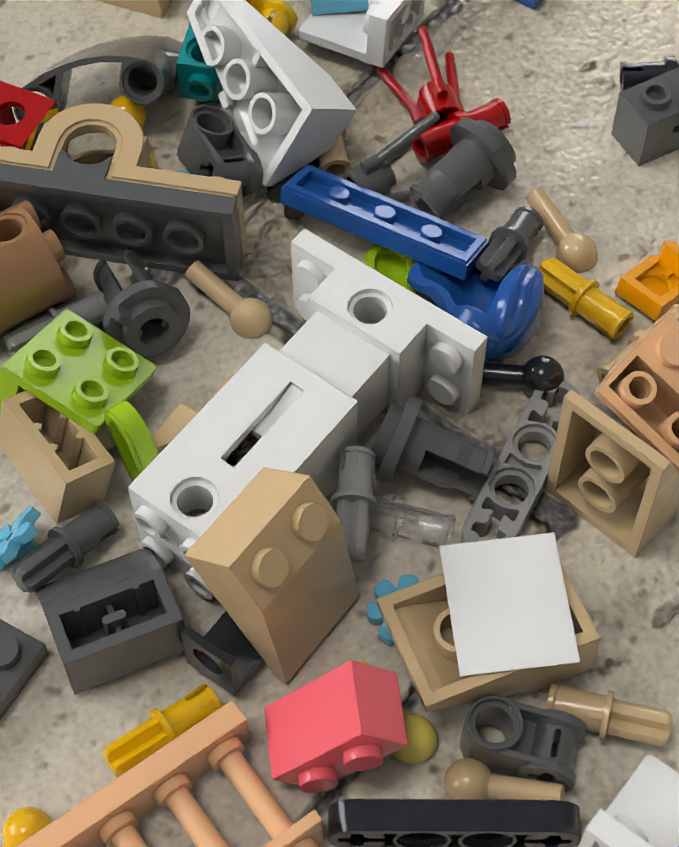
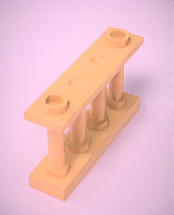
(166, 782)

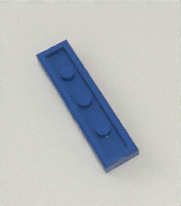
(384, 221)

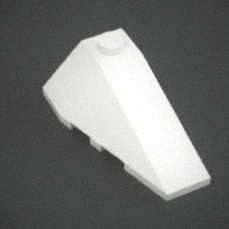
(275, 91)

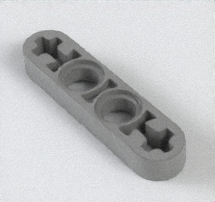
(518, 470)

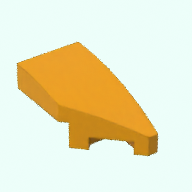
(653, 282)

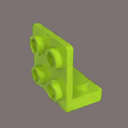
(76, 370)

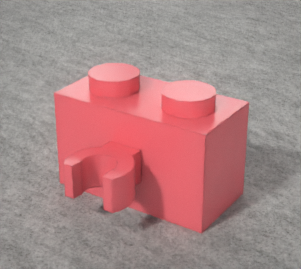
(335, 726)

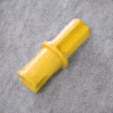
(585, 298)
(160, 729)

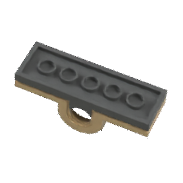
(119, 203)

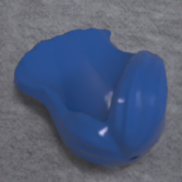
(500, 310)

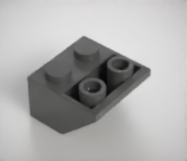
(113, 619)

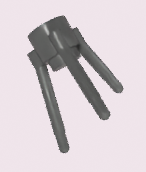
(377, 173)

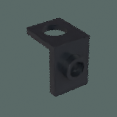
(222, 654)

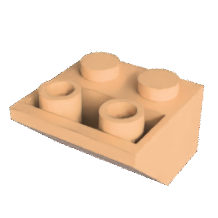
(646, 388)

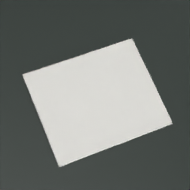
(508, 604)

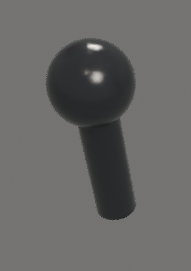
(538, 373)

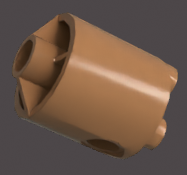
(29, 267)

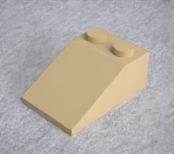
(611, 476)
(279, 567)
(425, 640)

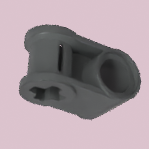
(216, 148)
(528, 740)

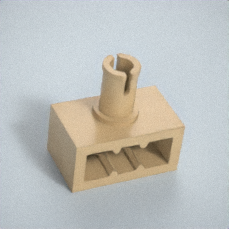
(56, 455)

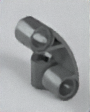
(145, 70)

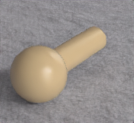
(573, 248)
(248, 316)
(474, 780)

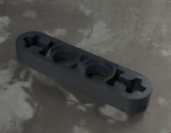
(453, 823)

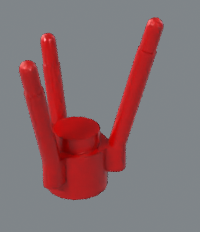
(435, 94)

